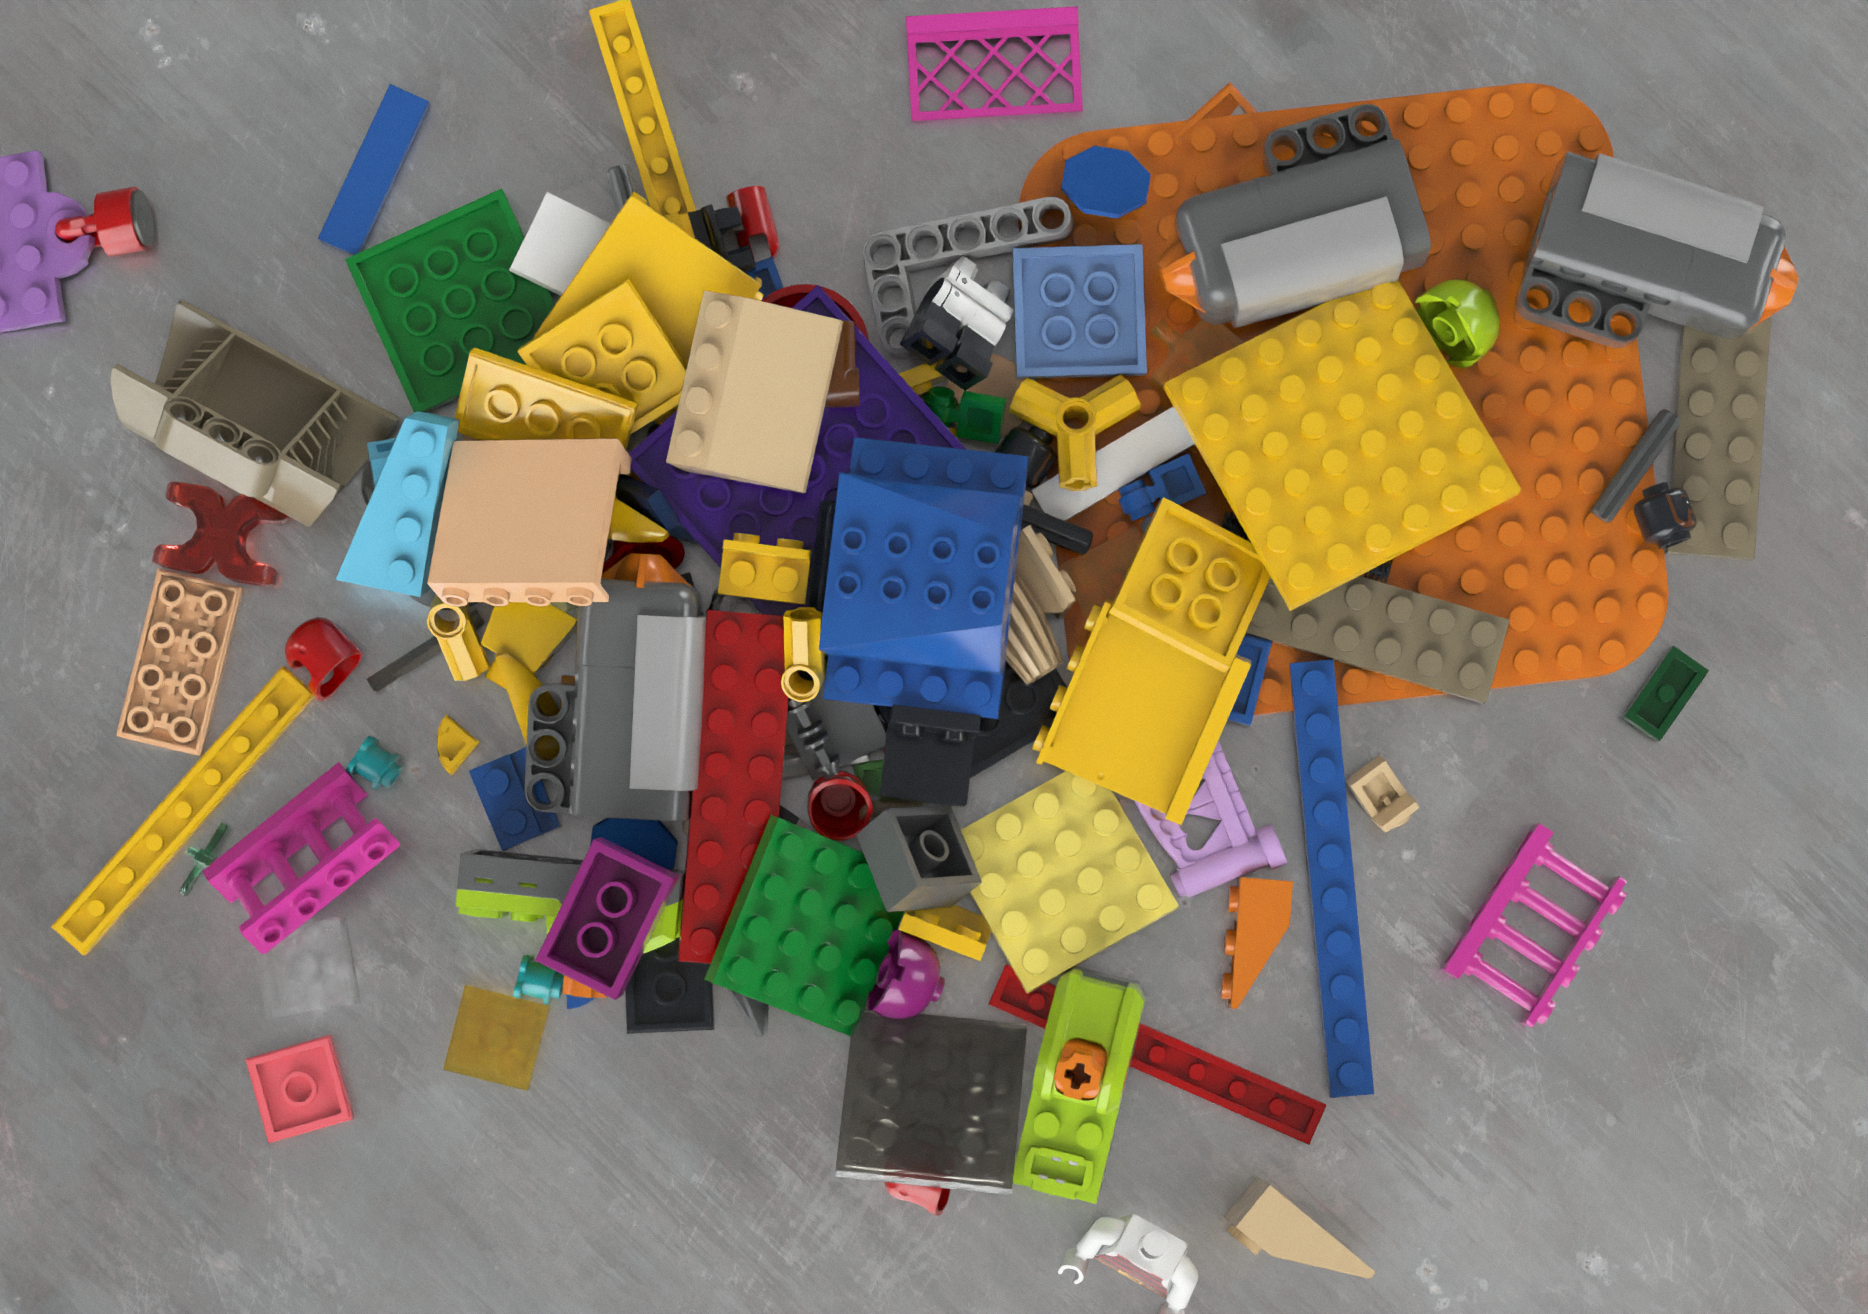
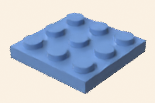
(1079, 311)

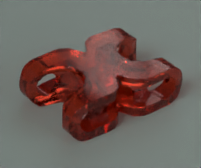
(219, 535)

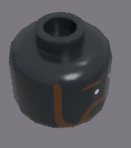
(1036, 446)
(1665, 515)

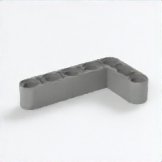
(947, 251)

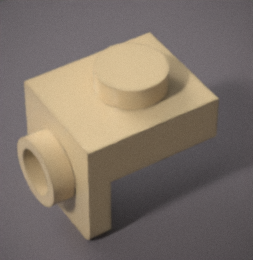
(1382, 794)

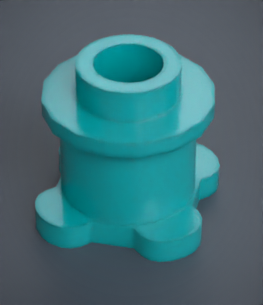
(375, 764)
(538, 981)

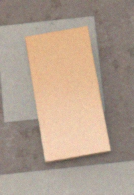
(180, 662)

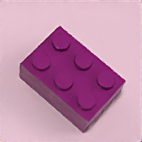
(607, 918)

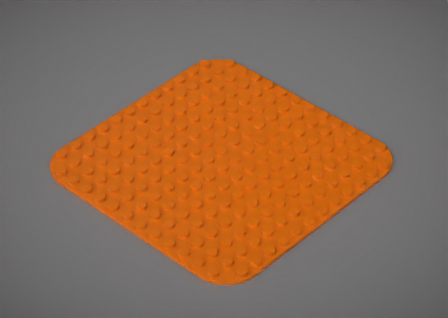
(1555, 404)

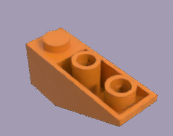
(1260, 922)

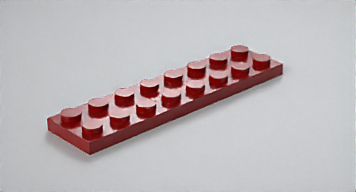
(737, 770)

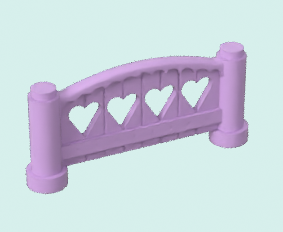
(1233, 846)

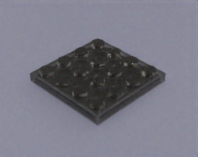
(932, 1102)

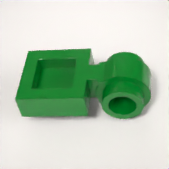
(977, 415)

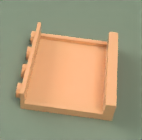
(526, 521)

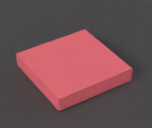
(300, 1088)

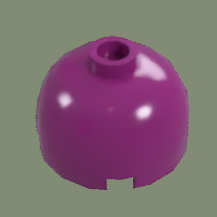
(906, 978)

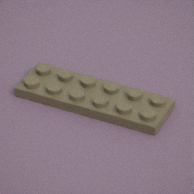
(1720, 439)
(1390, 634)

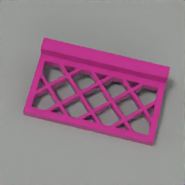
(994, 25)

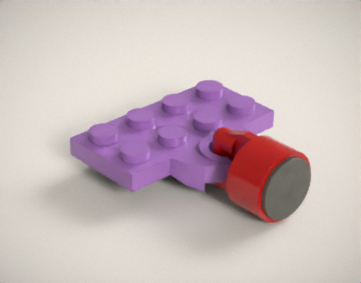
(53, 236)

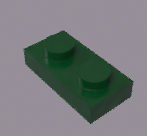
(1665, 693)

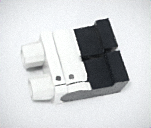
(960, 323)

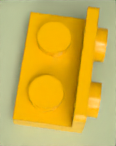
(765, 570)
(949, 928)

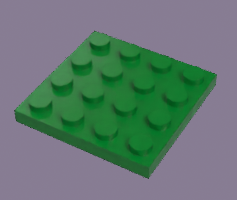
(450, 292)
(805, 928)

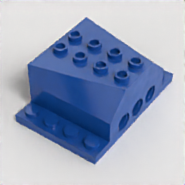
(922, 577)

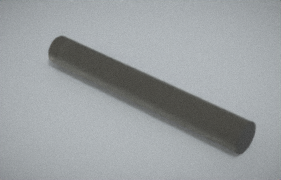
(412, 659)

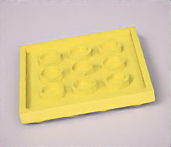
(1063, 877)

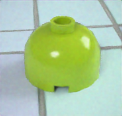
(1460, 320)

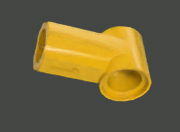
(458, 641)
(802, 652)

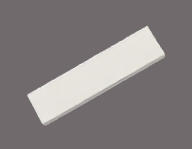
(1119, 464)

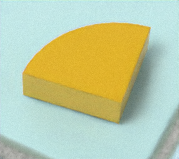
(454, 744)

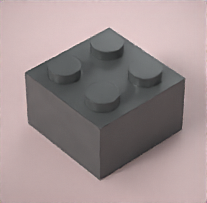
(918, 858)

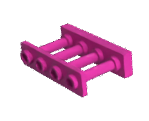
(283, 835)
(1491, 924)

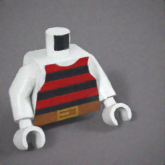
(1141, 1254)

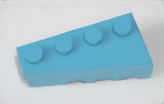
(403, 514)

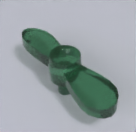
(202, 859)

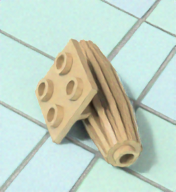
(1037, 592)

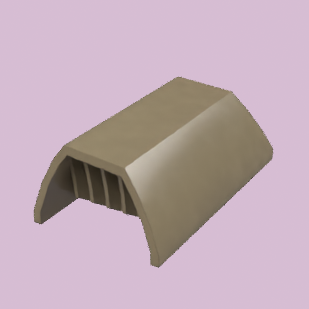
(250, 416)

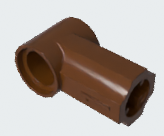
(844, 382)

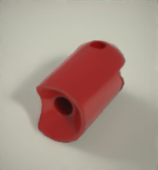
(755, 216)

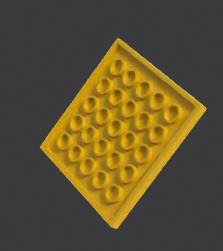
(1341, 440)

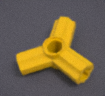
(1075, 447)

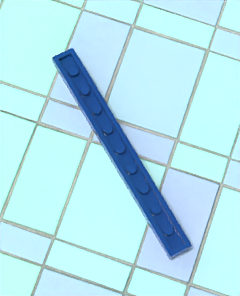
(1331, 878)

